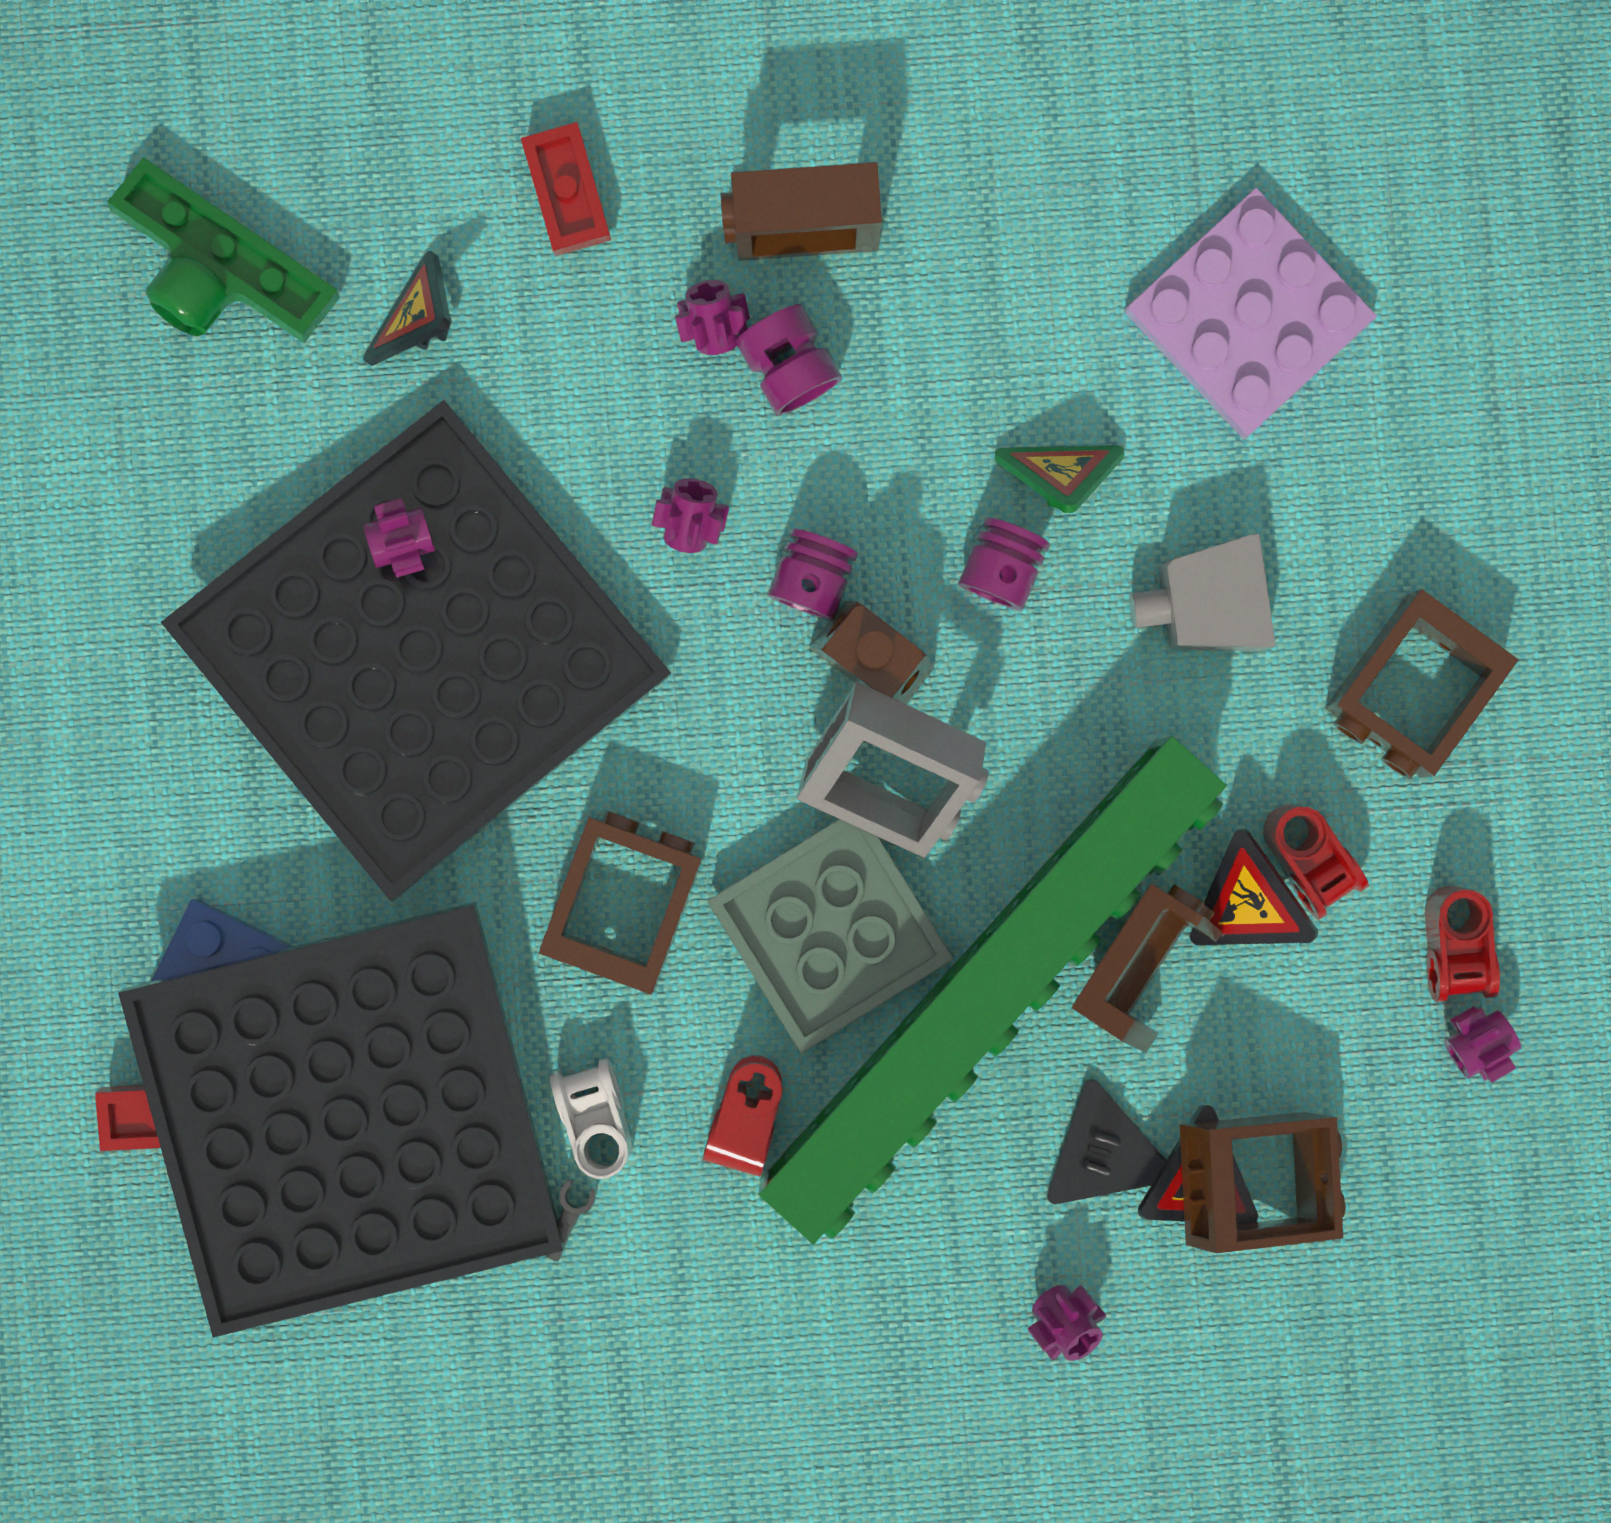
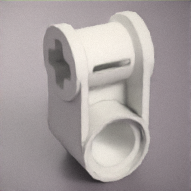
(593, 1115)

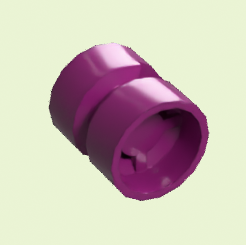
(801, 376)

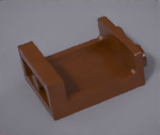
(1136, 959)

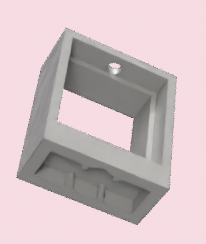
(909, 735)

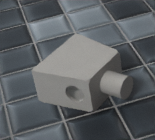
(1211, 599)

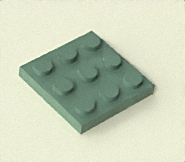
(829, 931)

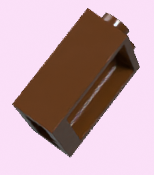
(803, 211)
(1457, 639)
(599, 959)
(1211, 1190)

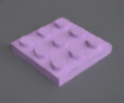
(1250, 313)

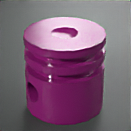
(816, 560)
(1004, 564)

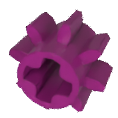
(712, 317)
(690, 515)
(398, 537)
(1483, 1044)
(1067, 1322)

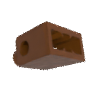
(872, 652)

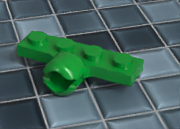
(215, 260)

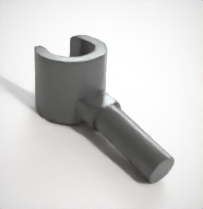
(570, 1216)

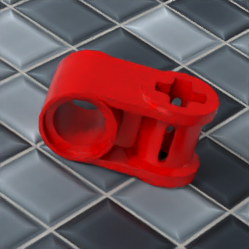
(1319, 868)
(1460, 949)
(743, 1124)

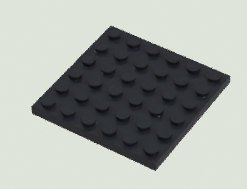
(424, 694)
(342, 1119)

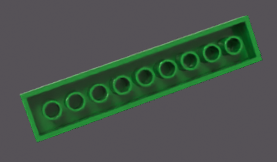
(990, 987)

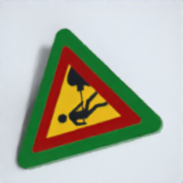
(1061, 473)

